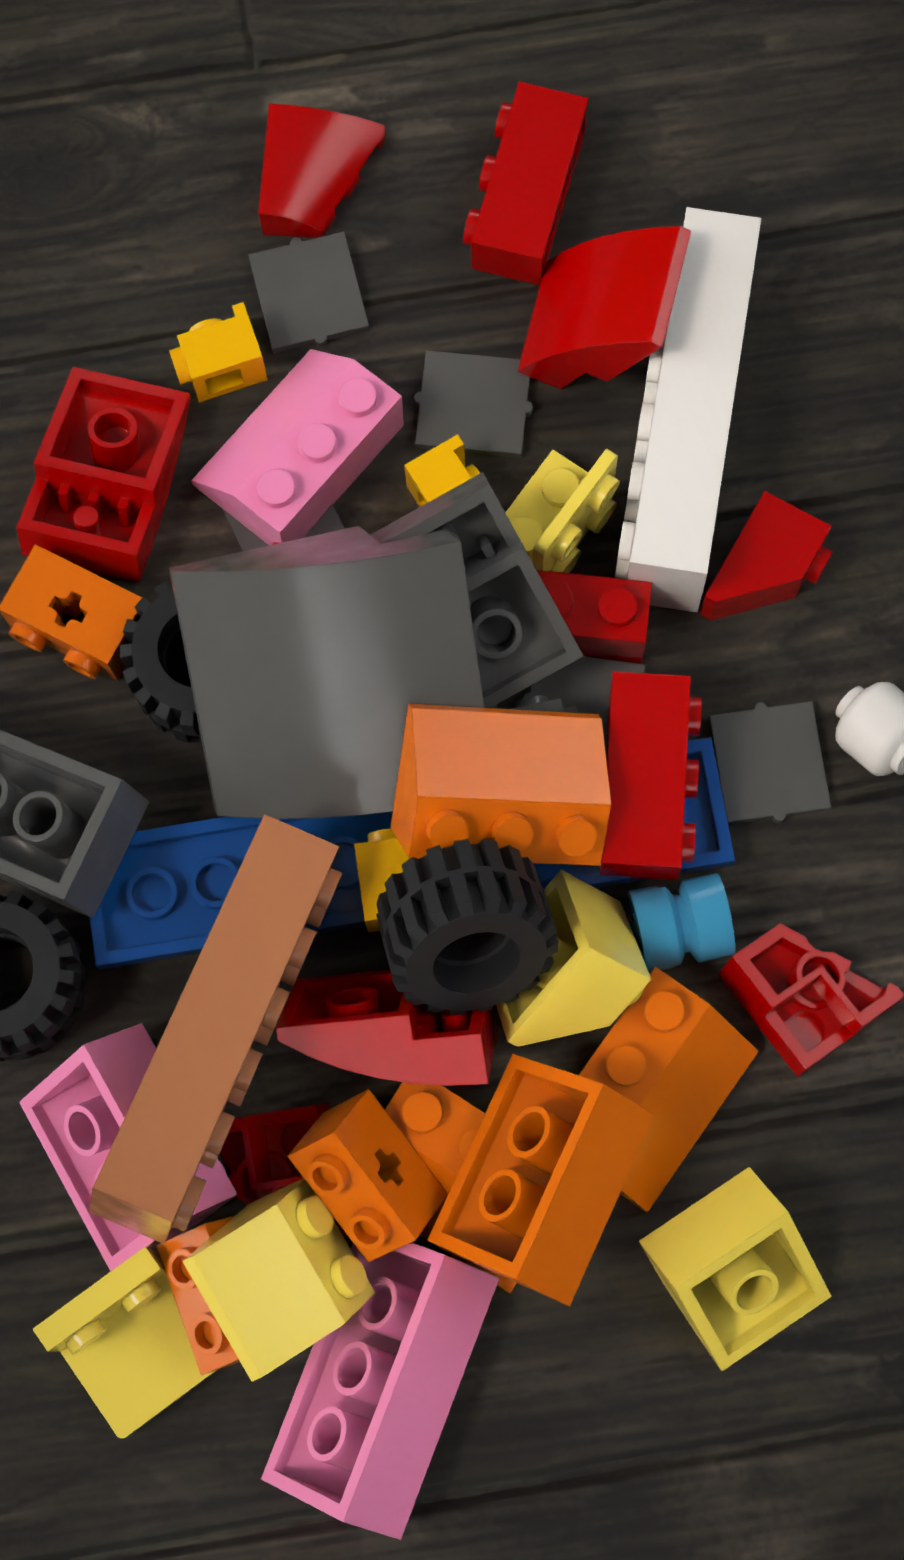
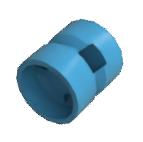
(690, 921)

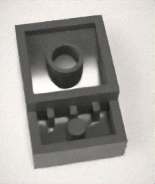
(512, 613)

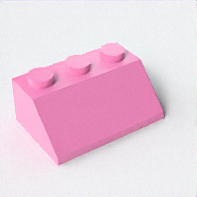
(302, 446)
(78, 1119)

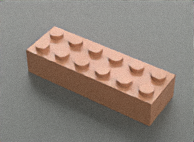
(209, 1038)

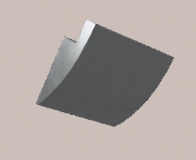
(311, 665)

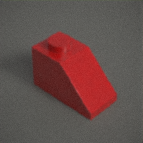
(769, 559)

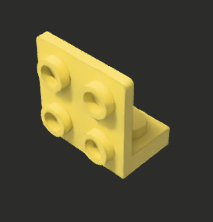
(561, 507)
(126, 1343)

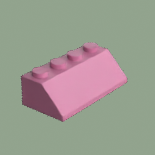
(382, 1390)

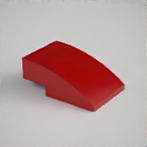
(604, 305)
(105, 473)
(373, 1031)

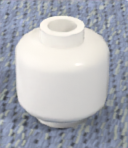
(873, 727)

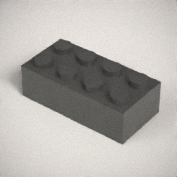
(62, 824)

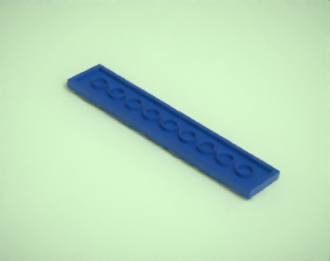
(181, 873)

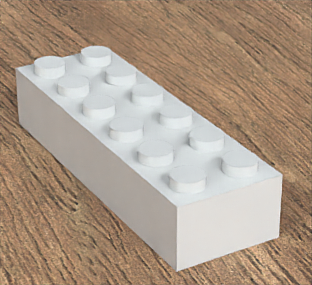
(689, 414)

